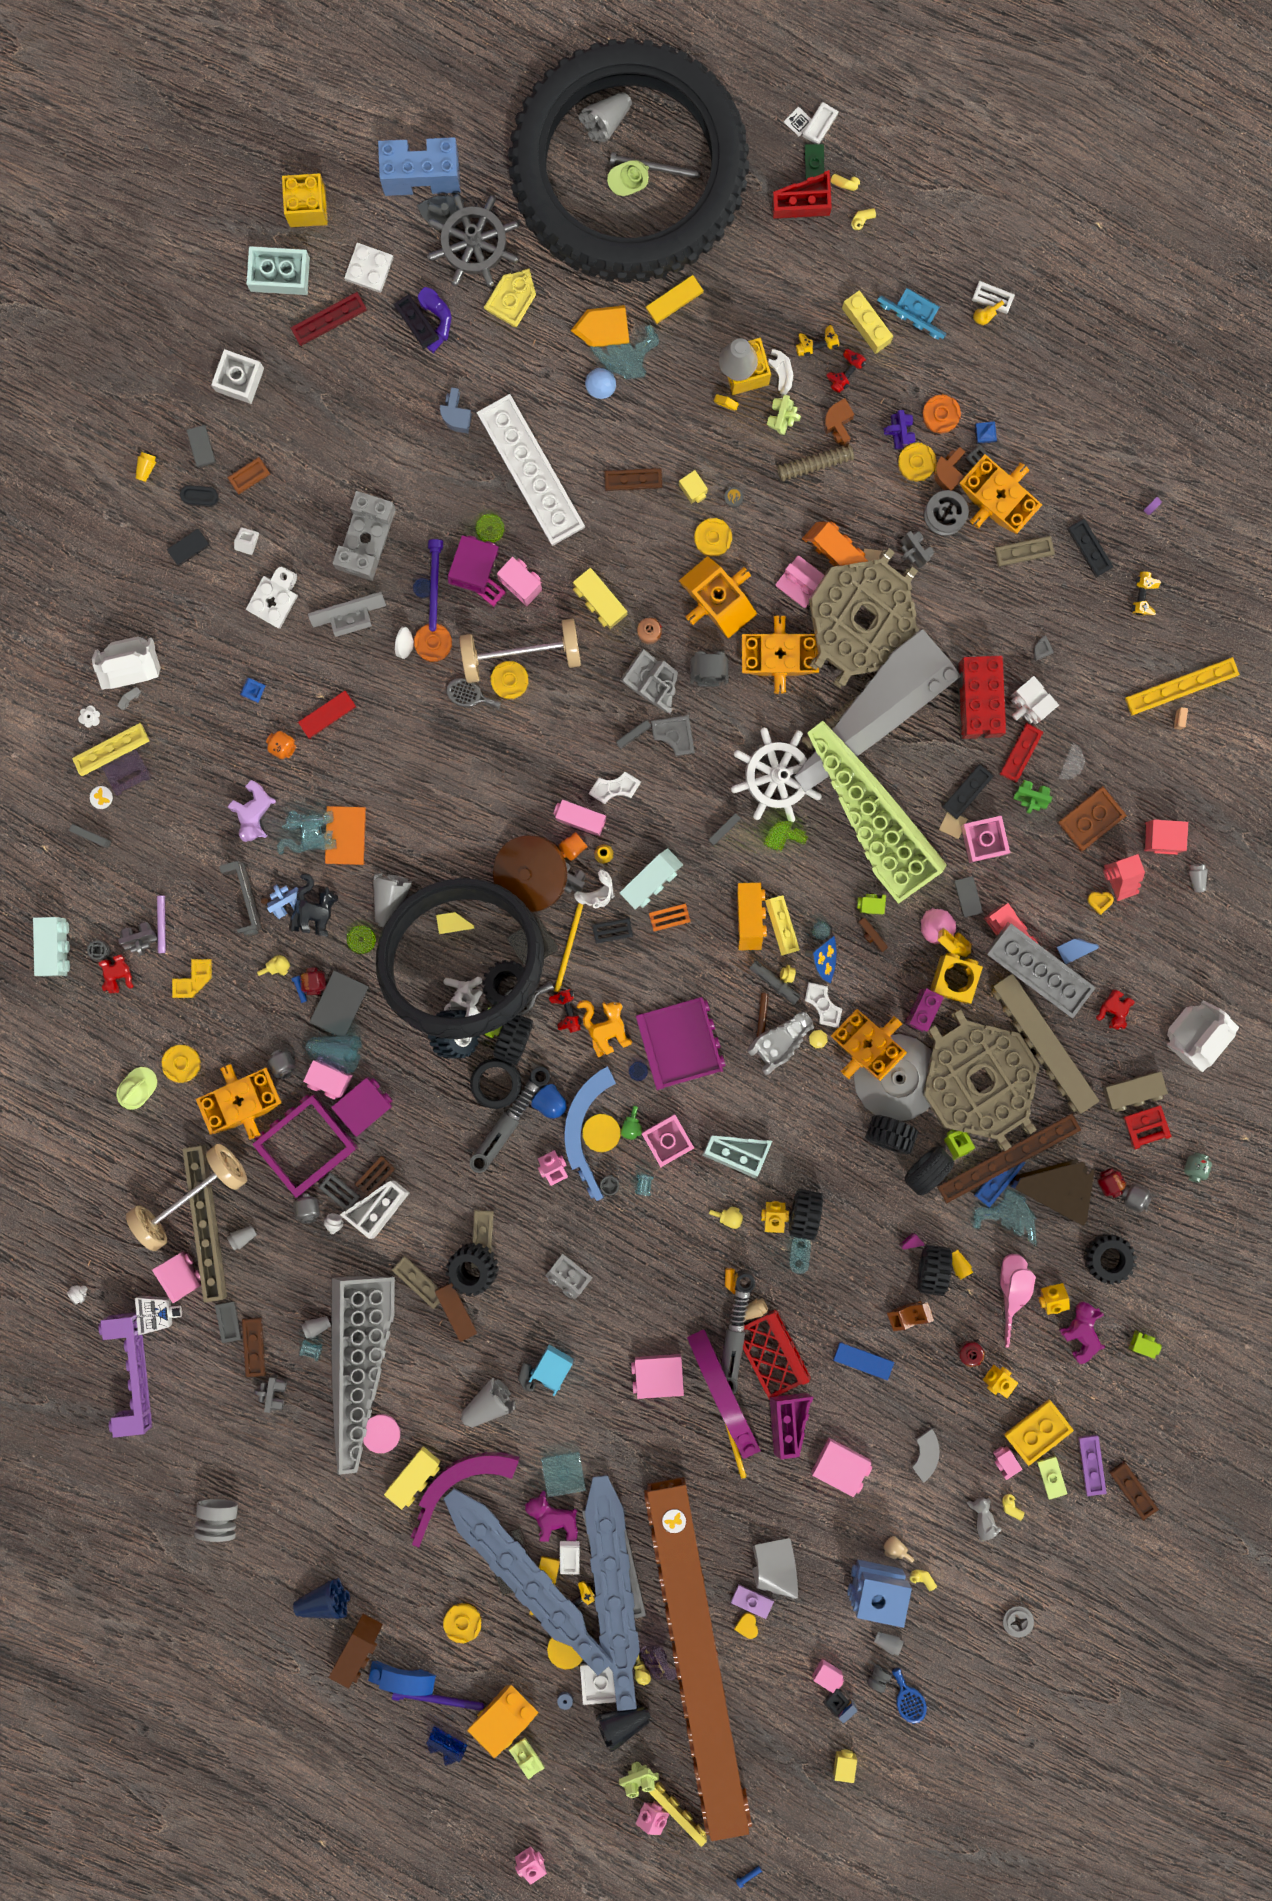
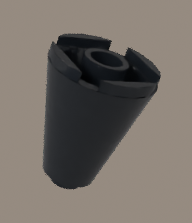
(621, 1725)

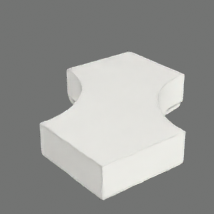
(607, 789)
(818, 997)

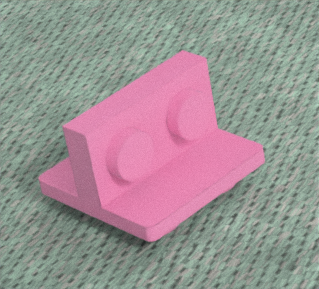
(799, 581)

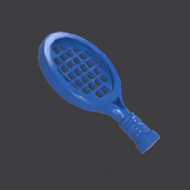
(900, 1680)

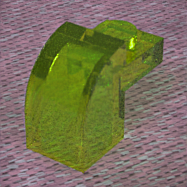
(780, 832)

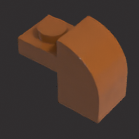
(835, 418)
(945, 474)
(910, 1315)

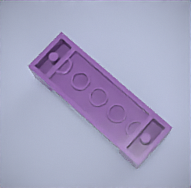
(138, 1419)

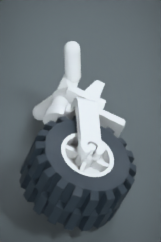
(460, 1006)

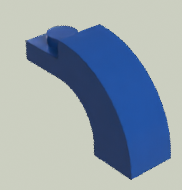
(402, 1681)

